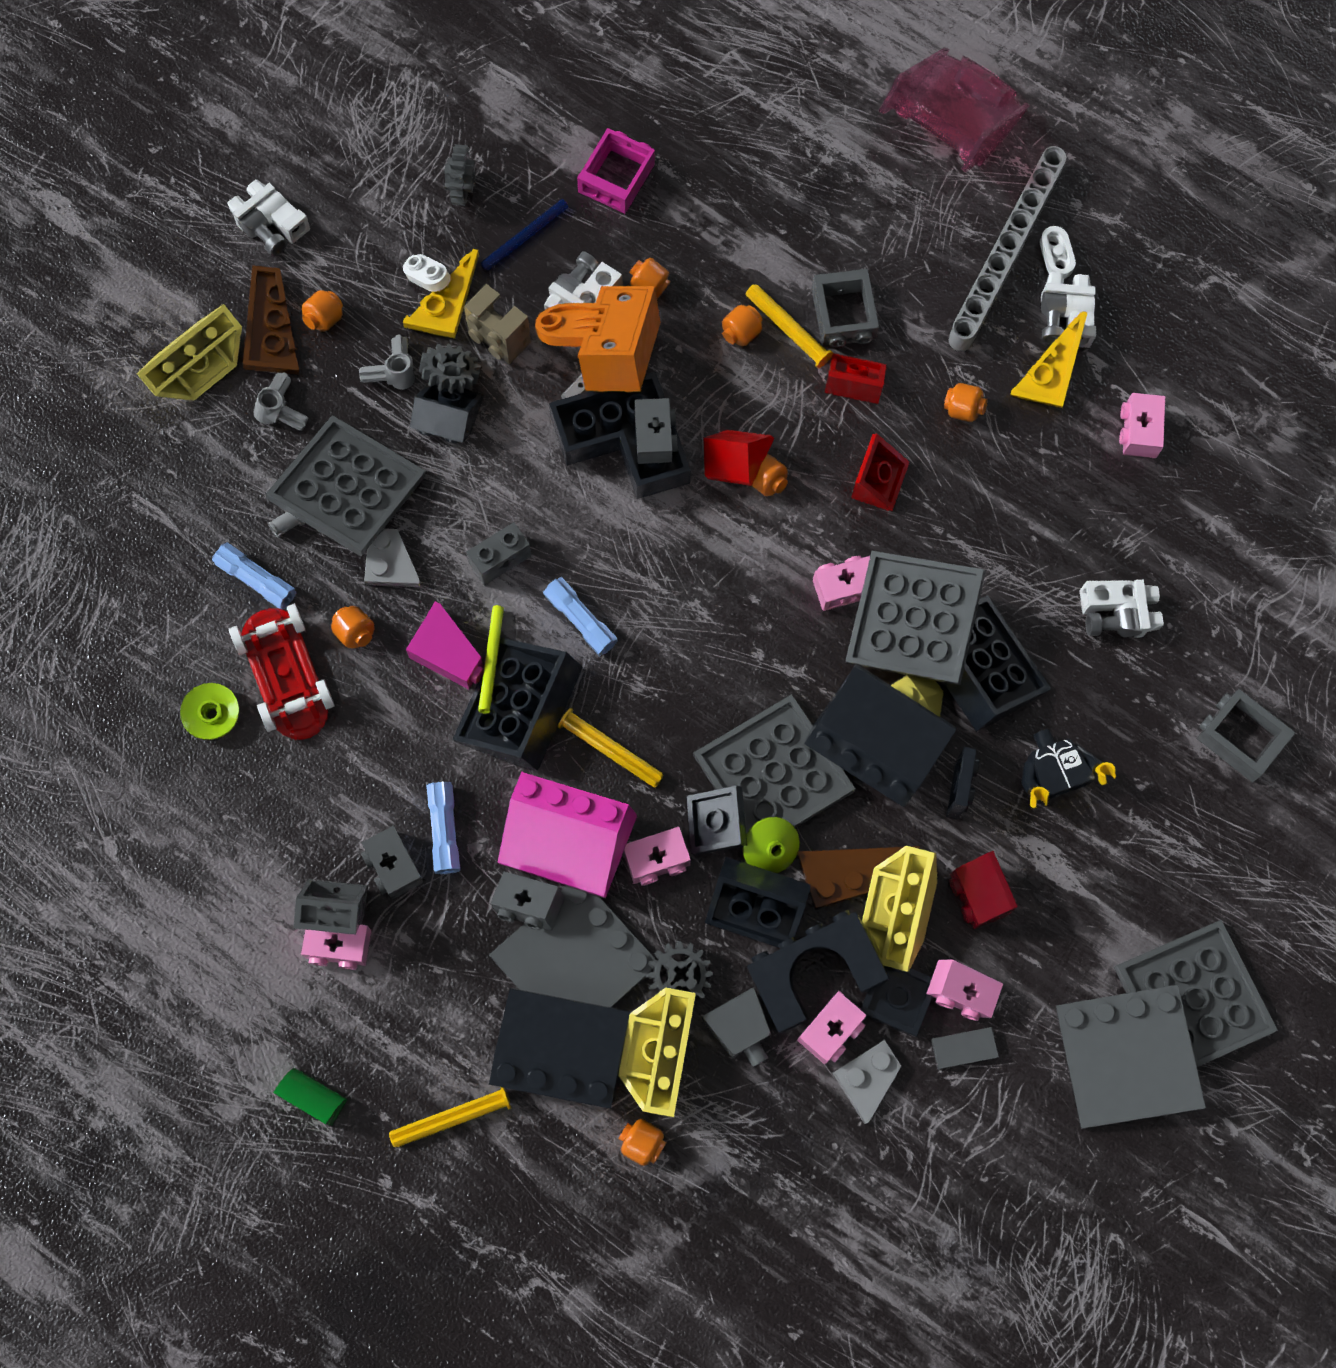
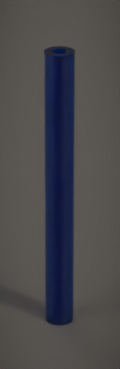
(524, 235)

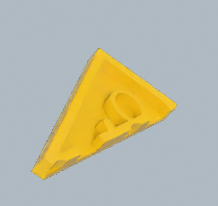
(443, 309)
(1050, 376)

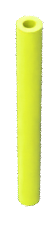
(491, 659)

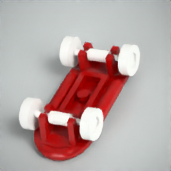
(284, 673)

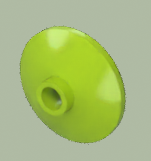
(200, 702)
(766, 835)

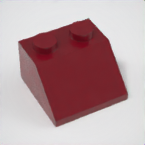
(982, 891)

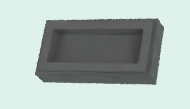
(964, 1048)

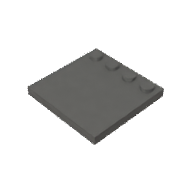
(346, 485)
(916, 617)
(775, 767)
(581, 959)
(1214, 987)
(1130, 1056)

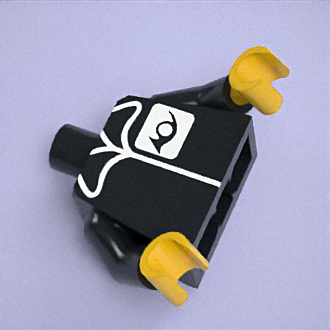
(1060, 769)

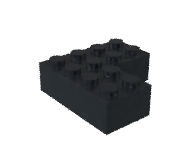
(605, 423)

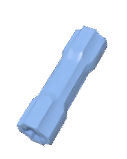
(269, 586)
(593, 631)
(443, 828)

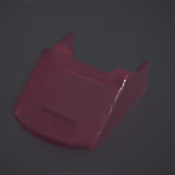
(957, 104)

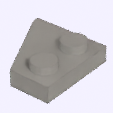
(389, 562)
(868, 1079)

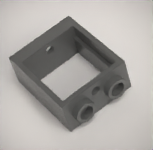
(838, 284)
(1232, 755)
(325, 910)

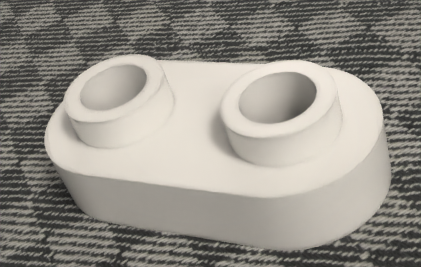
(1059, 254)
(426, 273)

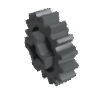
(460, 175)
(449, 368)
(669, 964)

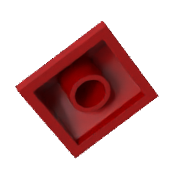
(855, 378)
(735, 456)
(880, 475)

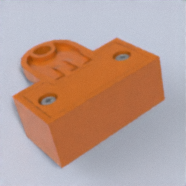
(612, 334)

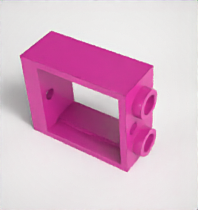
(607, 192)

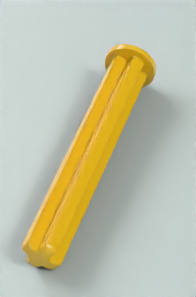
(789, 326)
(610, 748)
(450, 1118)

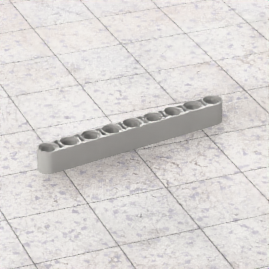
(1004, 258)

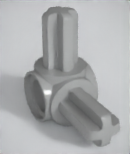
(397, 368)
(275, 398)

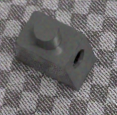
(740, 1027)

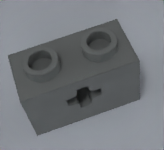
(653, 446)
(499, 553)
(381, 848)
(527, 901)

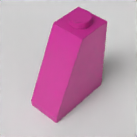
(445, 649)

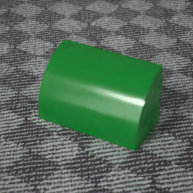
(310, 1096)

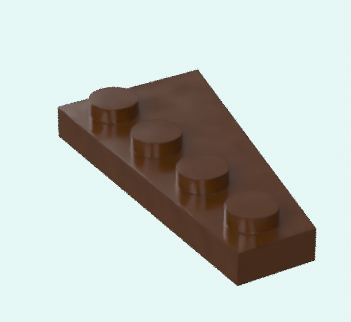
(268, 328)
(841, 873)

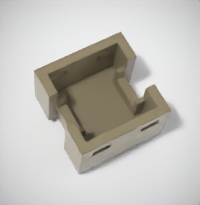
(504, 335)

